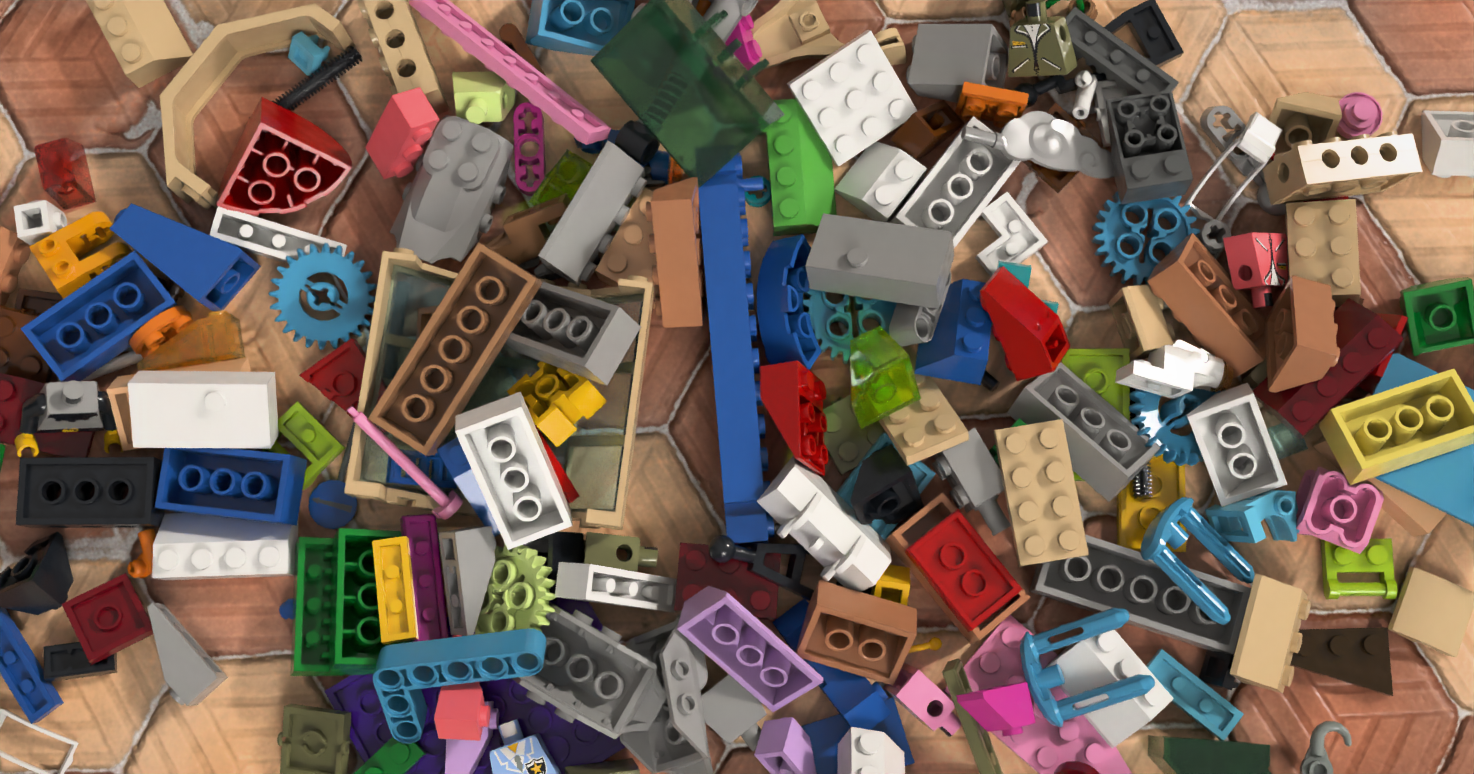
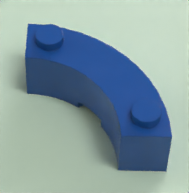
(780, 311)
(851, 694)

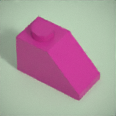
(1000, 708)

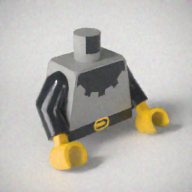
(66, 408)

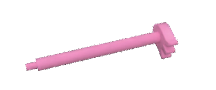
(448, 504)

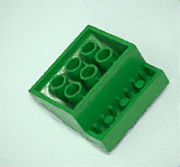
(336, 604)

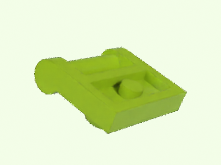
(309, 438)
(1375, 558)

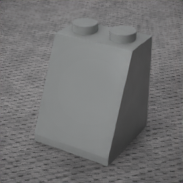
(954, 55)

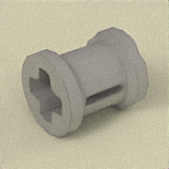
(1217, 229)

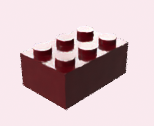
(699, 570)

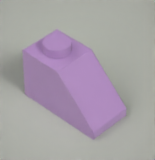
(785, 748)

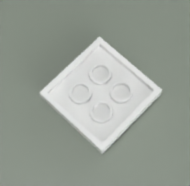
(852, 97)

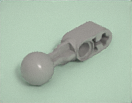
(1242, 161)

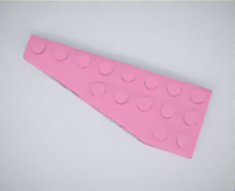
(1041, 744)

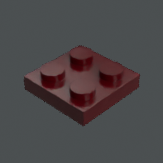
(108, 618)

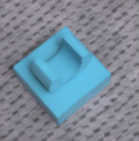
(306, 53)

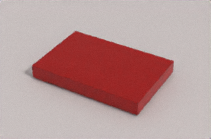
(963, 570)

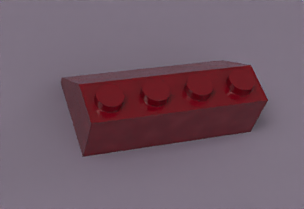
(1363, 344)

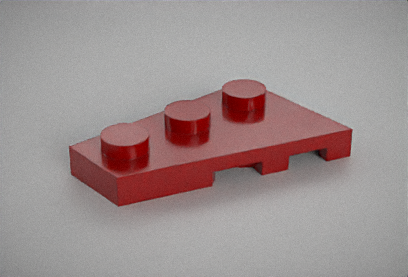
(339, 374)

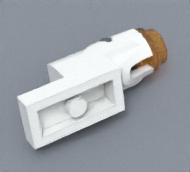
(1176, 371)

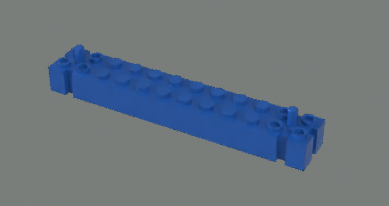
(732, 354)

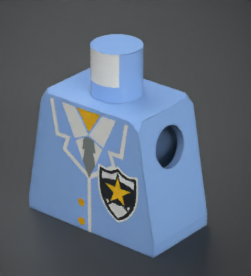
(521, 754)

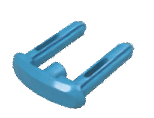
(1165, 529)
(1041, 680)

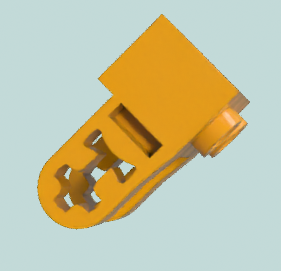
(60, 252)

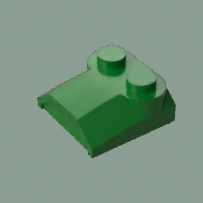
(1439, 314)

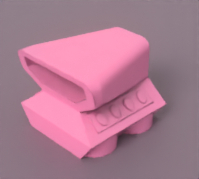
(1336, 509)

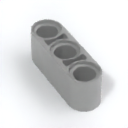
(915, 323)

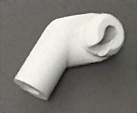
(1084, 95)

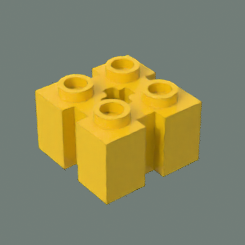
(558, 400)

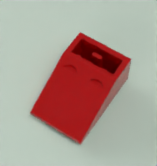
(1024, 326)
(796, 406)

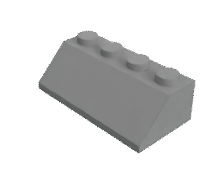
(593, 215)
(1098, 437)

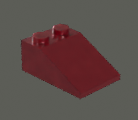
(13, 394)

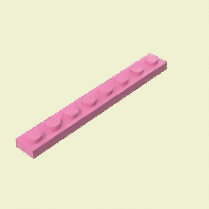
(514, 70)

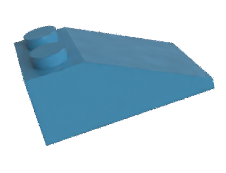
(576, 24)

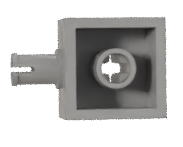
(974, 479)

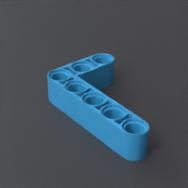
(411, 666)

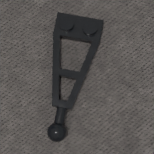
(1149, 30)
(724, 549)

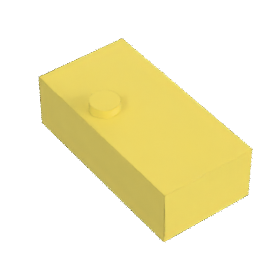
(1400, 426)

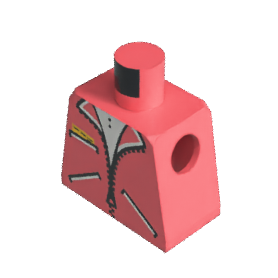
(1258, 264)

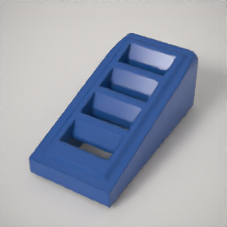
(439, 473)

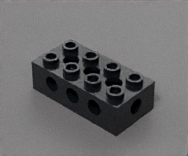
(77, 476)

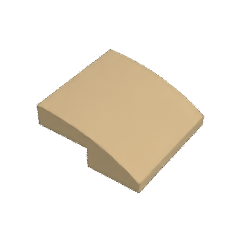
(1432, 612)

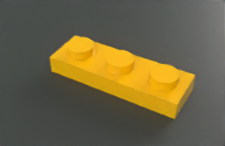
(395, 590)

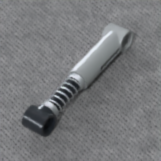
(634, 136)

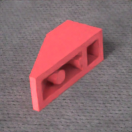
(461, 711)

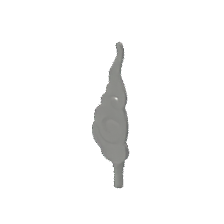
(1047, 143)

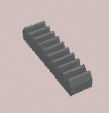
(1115, 57)

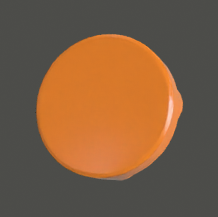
(160, 330)

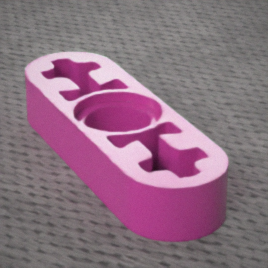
(537, 126)

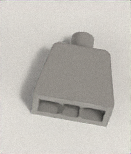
(733, 712)

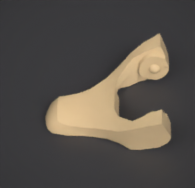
(799, 32)

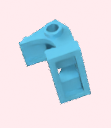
(1274, 506)

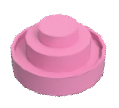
(1359, 115)

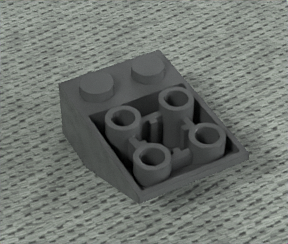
(1147, 147)

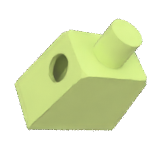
(482, 96)

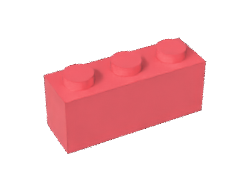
(402, 133)

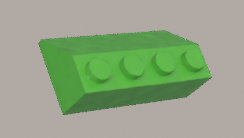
(798, 173)

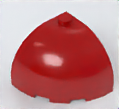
(281, 164)

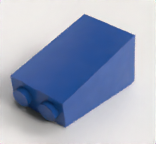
(194, 260)

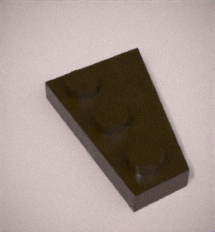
(1348, 655)

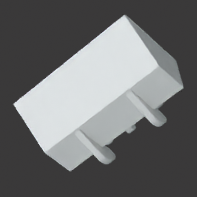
(826, 527)

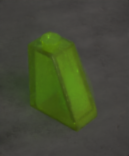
(880, 377)

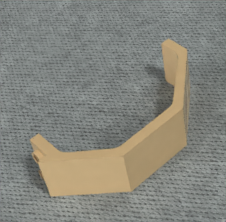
(211, 67)

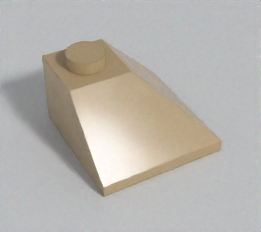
(1305, 118)

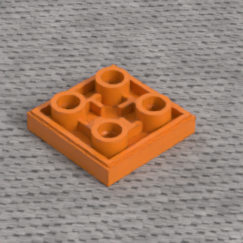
(990, 103)

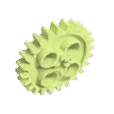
(516, 592)

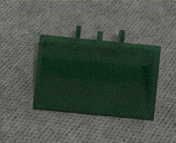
(688, 85)

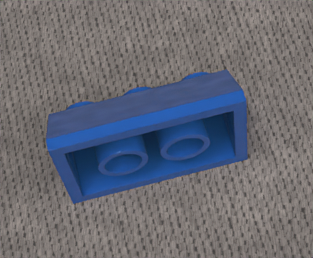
(960, 338)

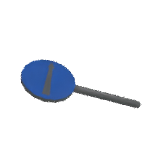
(329, 503)

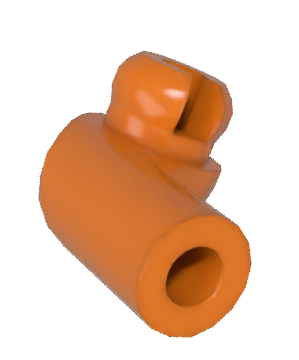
(143, 565)

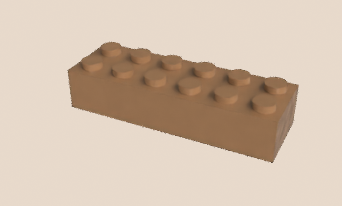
(455, 350)

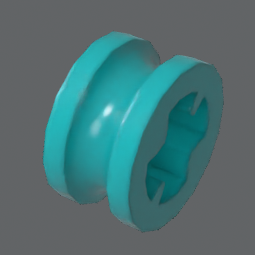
(766, 196)

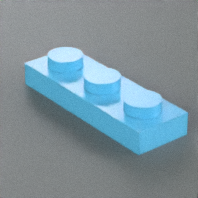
(1194, 696)

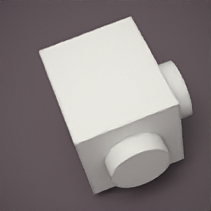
(38, 220)

